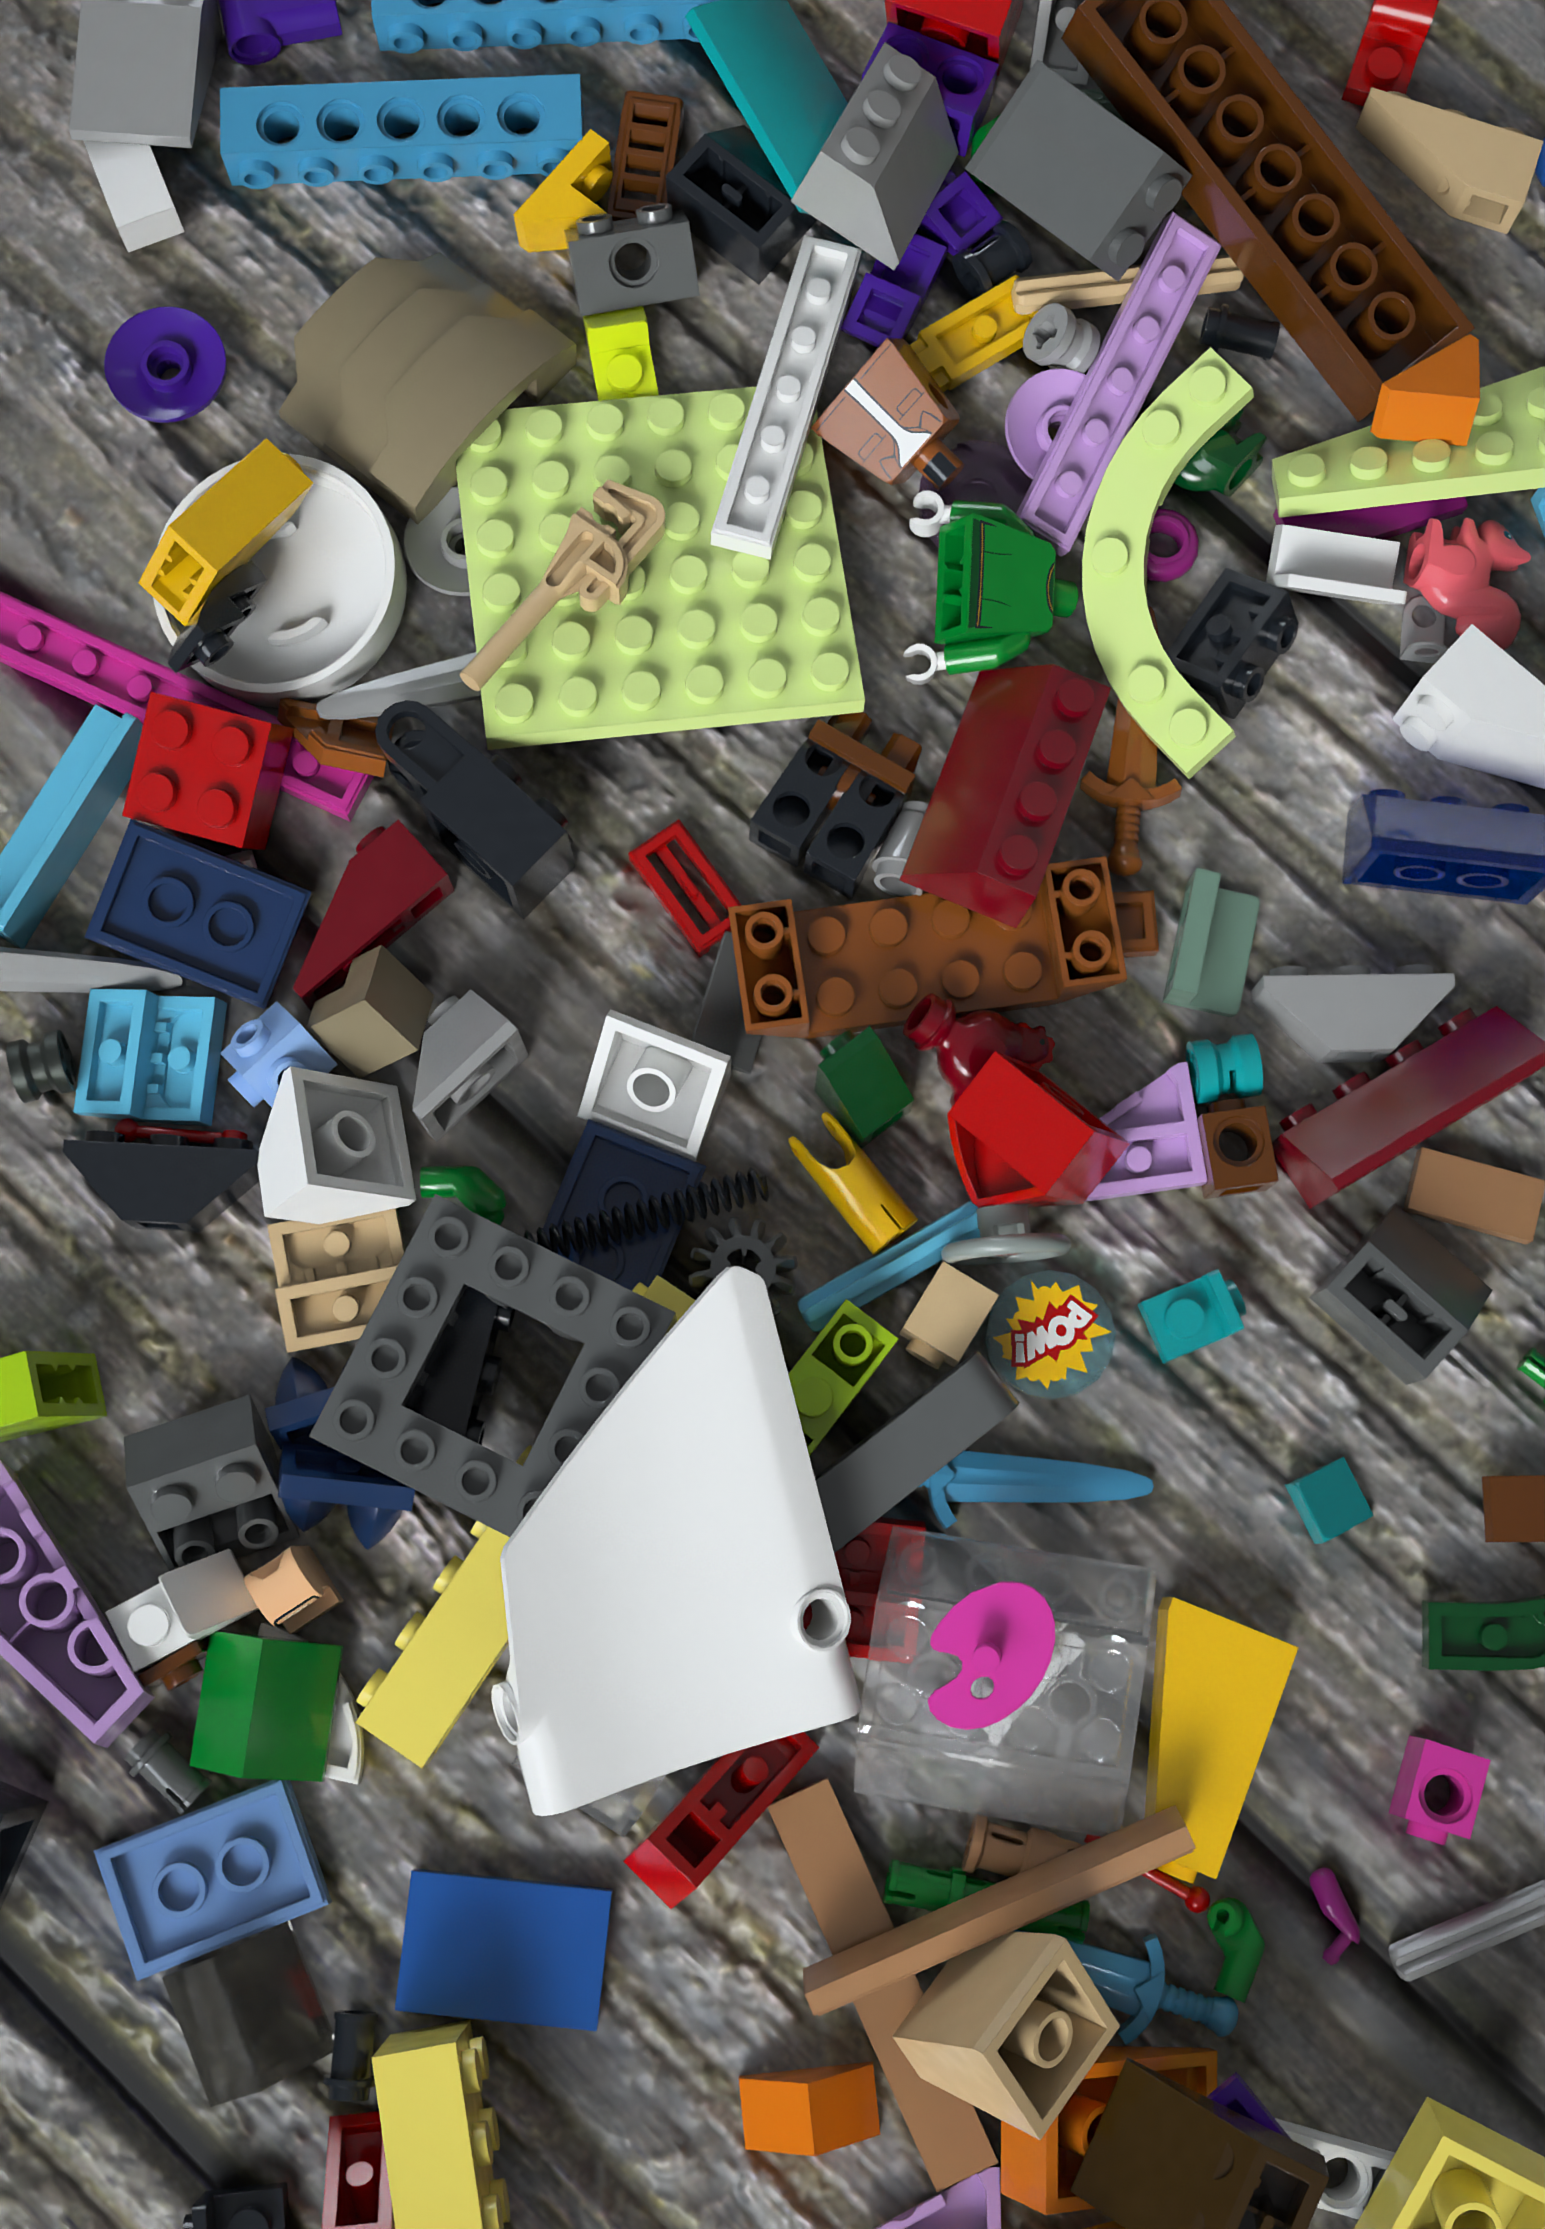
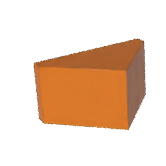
(1432, 397)
(809, 2109)

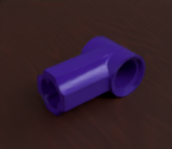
(260, 27)

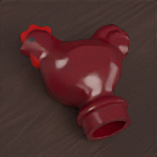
(969, 1042)

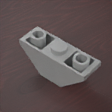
(1351, 1011)

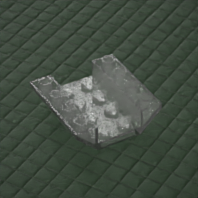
(1057, 1756)

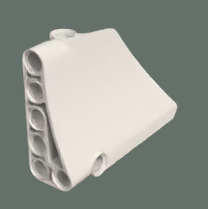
(675, 1571)

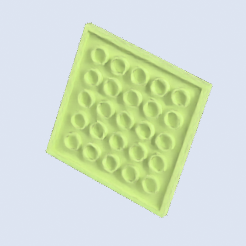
(702, 626)

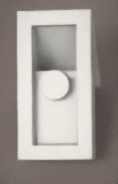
(181, 1609)

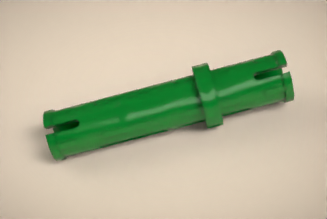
(936, 1888)

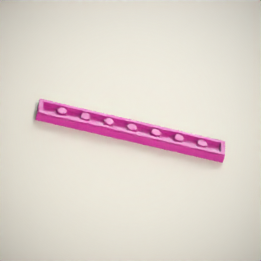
(123, 683)

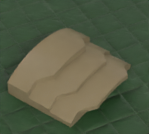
(413, 371)

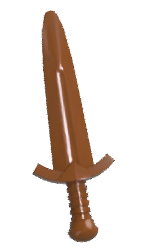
(1129, 787)

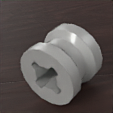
(1061, 340)

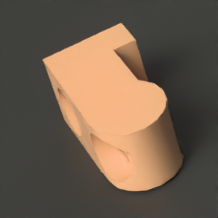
(293, 1589)

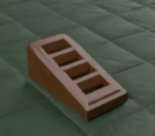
(646, 121)

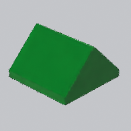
(266, 1707)

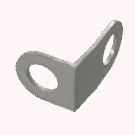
(1418, 642)

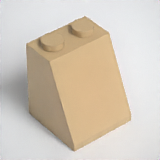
(1010, 2028)

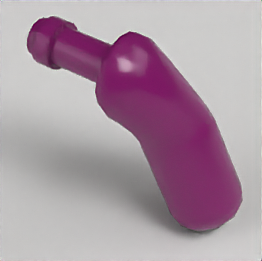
(1336, 1910)

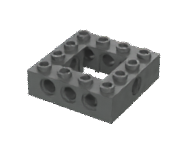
(446, 1255)

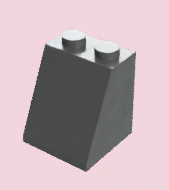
(1078, 171)

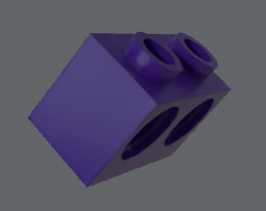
(962, 78)

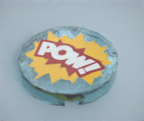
(1050, 1335)

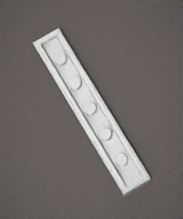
(786, 398)

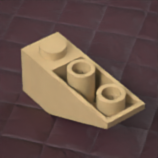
(1459, 162)

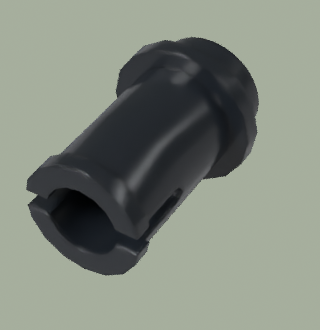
(1239, 332)
(352, 2056)

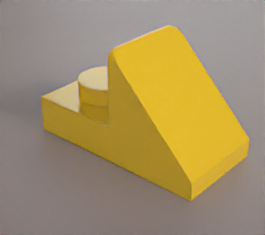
(565, 196)

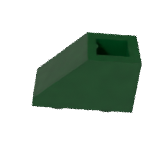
(862, 1085)

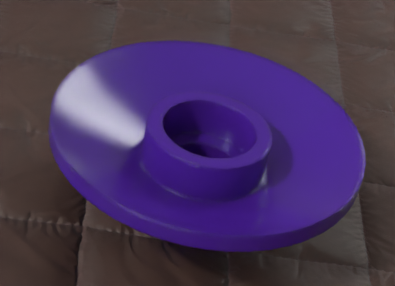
(163, 341)

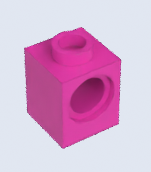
(1466, 1780)

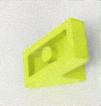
(621, 354)

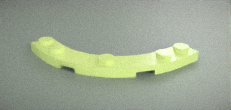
(1118, 557)

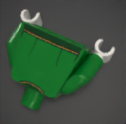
(991, 586)

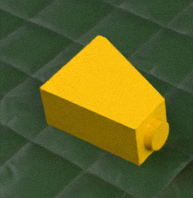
(224, 529)

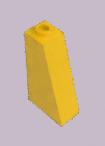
(1209, 1724)

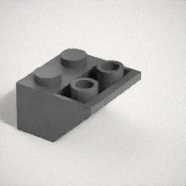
(1403, 1296)
(208, 1484)

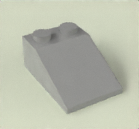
(143, 70)

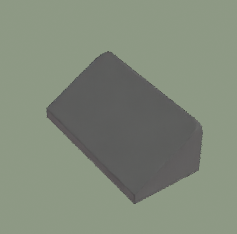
(721, 1013)

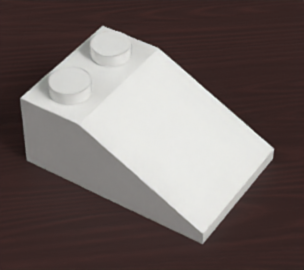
(1479, 711)

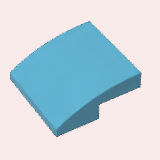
(150, 1057)

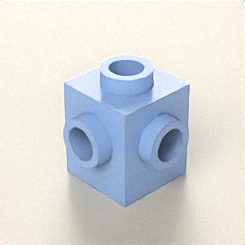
(269, 1047)

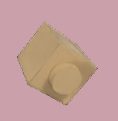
(947, 1317)

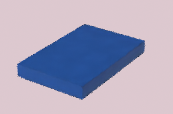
(504, 1949)

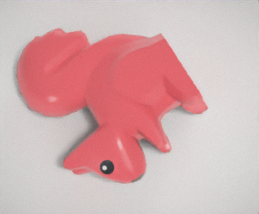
(1457, 575)

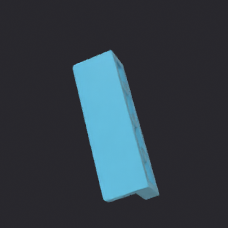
(64, 820)

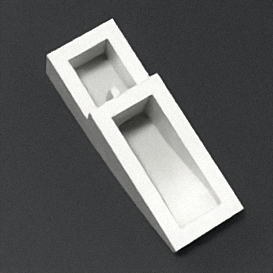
(134, 192)

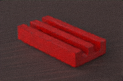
(657, 845)

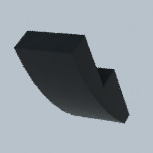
(209, 630)

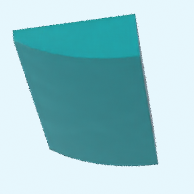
(772, 79)

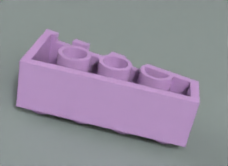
(56, 1628)

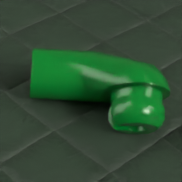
(467, 1184)
(1240, 1943)

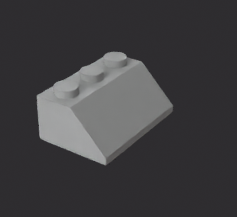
(882, 159)

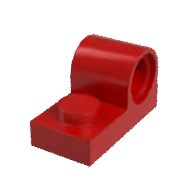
(1389, 47)

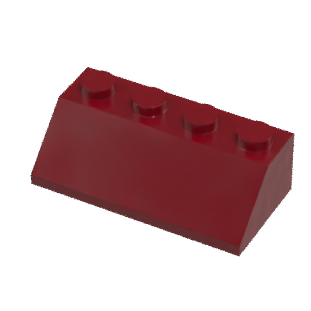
(1006, 789)
(1407, 1103)

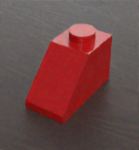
(356, 2175)

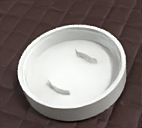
(327, 598)

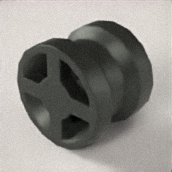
(41, 1066)

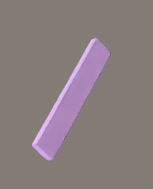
(1118, 382)

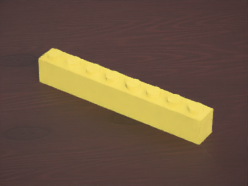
(461, 1636)

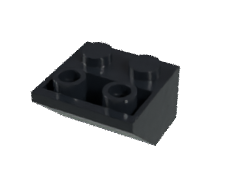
(737, 201)

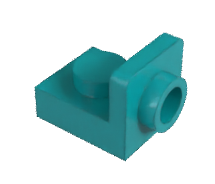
(1193, 1315)

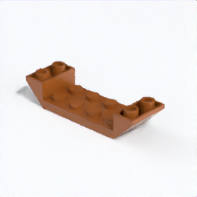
(879, 958)

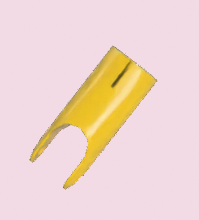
(858, 1191)

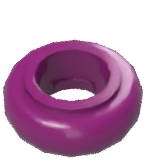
(1187, 541)

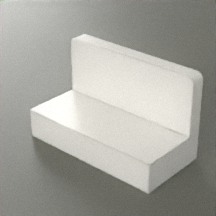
(1334, 565)

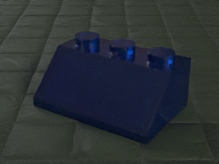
(1445, 847)

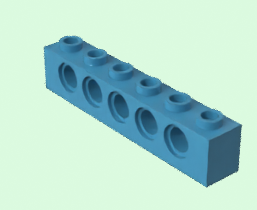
(524, 24)
(380, 111)

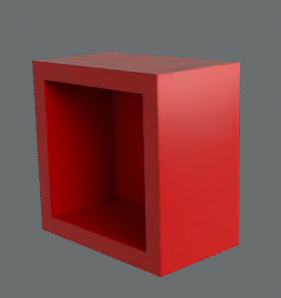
(207, 772)

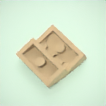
(333, 1275)

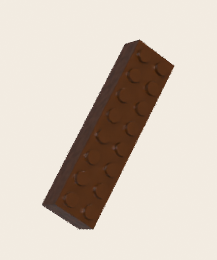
(1270, 188)

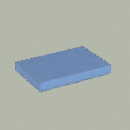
(212, 1877)

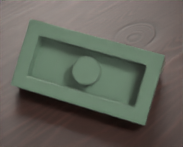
(1211, 946)

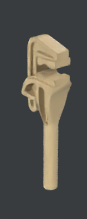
(585, 563)

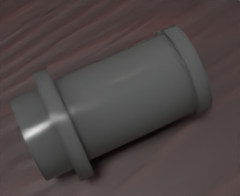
(167, 1770)

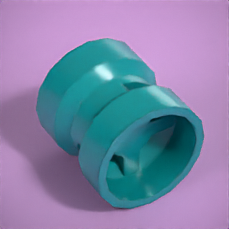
(1224, 1068)

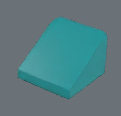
(1329, 1501)

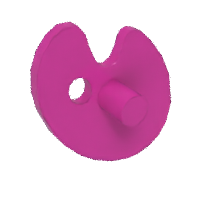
(999, 1635)

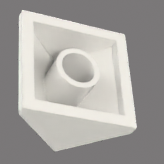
(654, 1085)

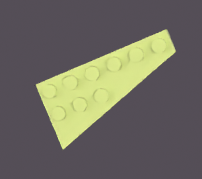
(1367, 471)

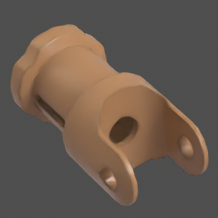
(1009, 1849)

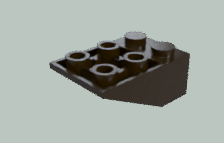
(1193, 2164)

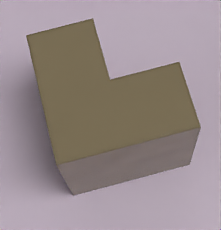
(374, 1015)

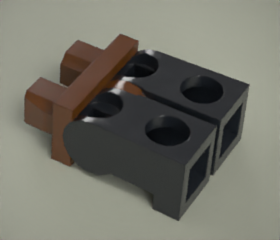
(851, 781)

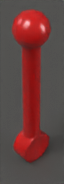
(133, 1131)
(1195, 1898)

